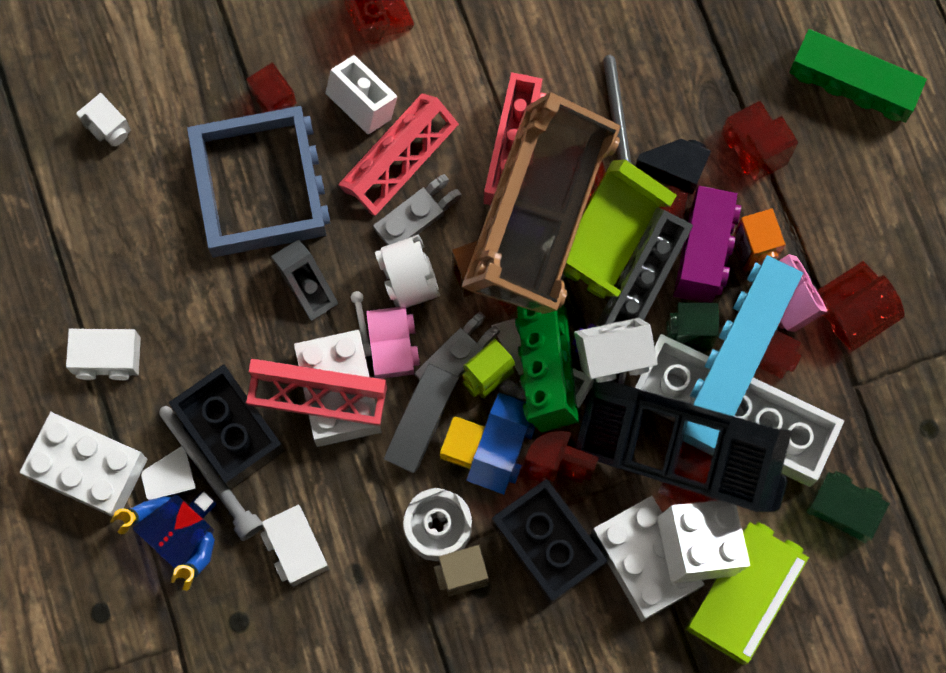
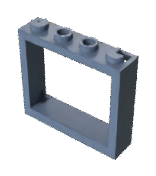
(270, 236)

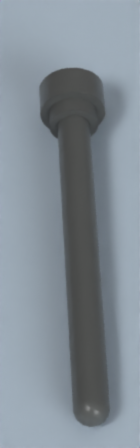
(616, 105)

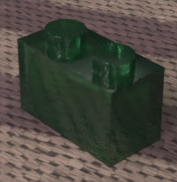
(694, 325)
(848, 506)

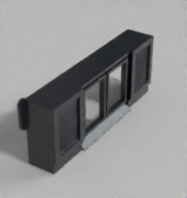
(744, 461)

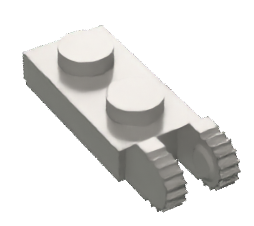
(416, 212)
(460, 348)

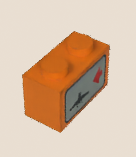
(758, 237)

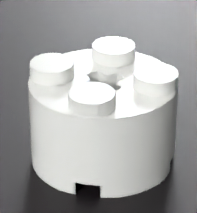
(409, 272)
(446, 507)

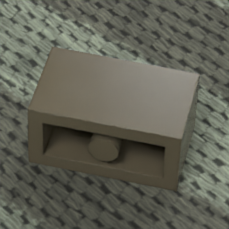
(461, 571)

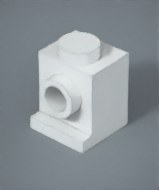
(104, 121)

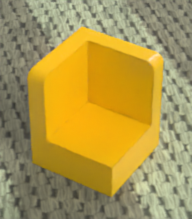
(461, 442)

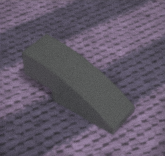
(421, 418)

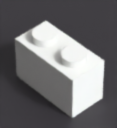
(361, 94)
(103, 353)
(294, 545)

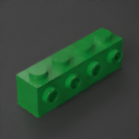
(857, 76)
(546, 369)

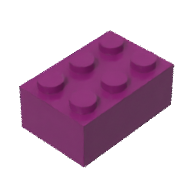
(708, 245)

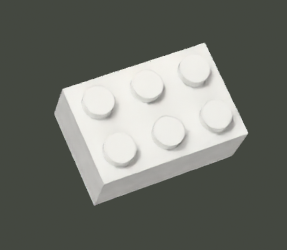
(344, 355)
(83, 465)
(638, 559)

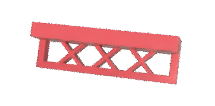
(391, 145)
(316, 379)

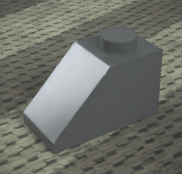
(305, 279)

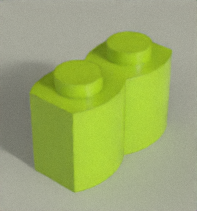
(487, 369)

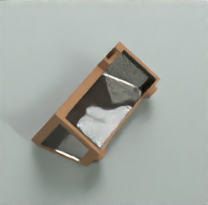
(540, 204)

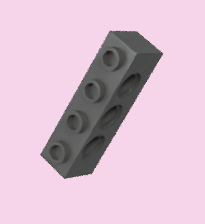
(647, 268)

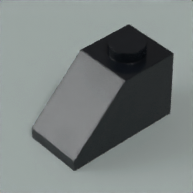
(676, 163)

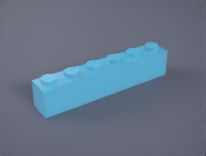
(742, 346)

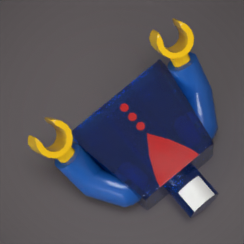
(174, 532)

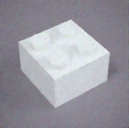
(616, 349)
(702, 541)

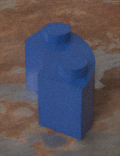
(500, 445)

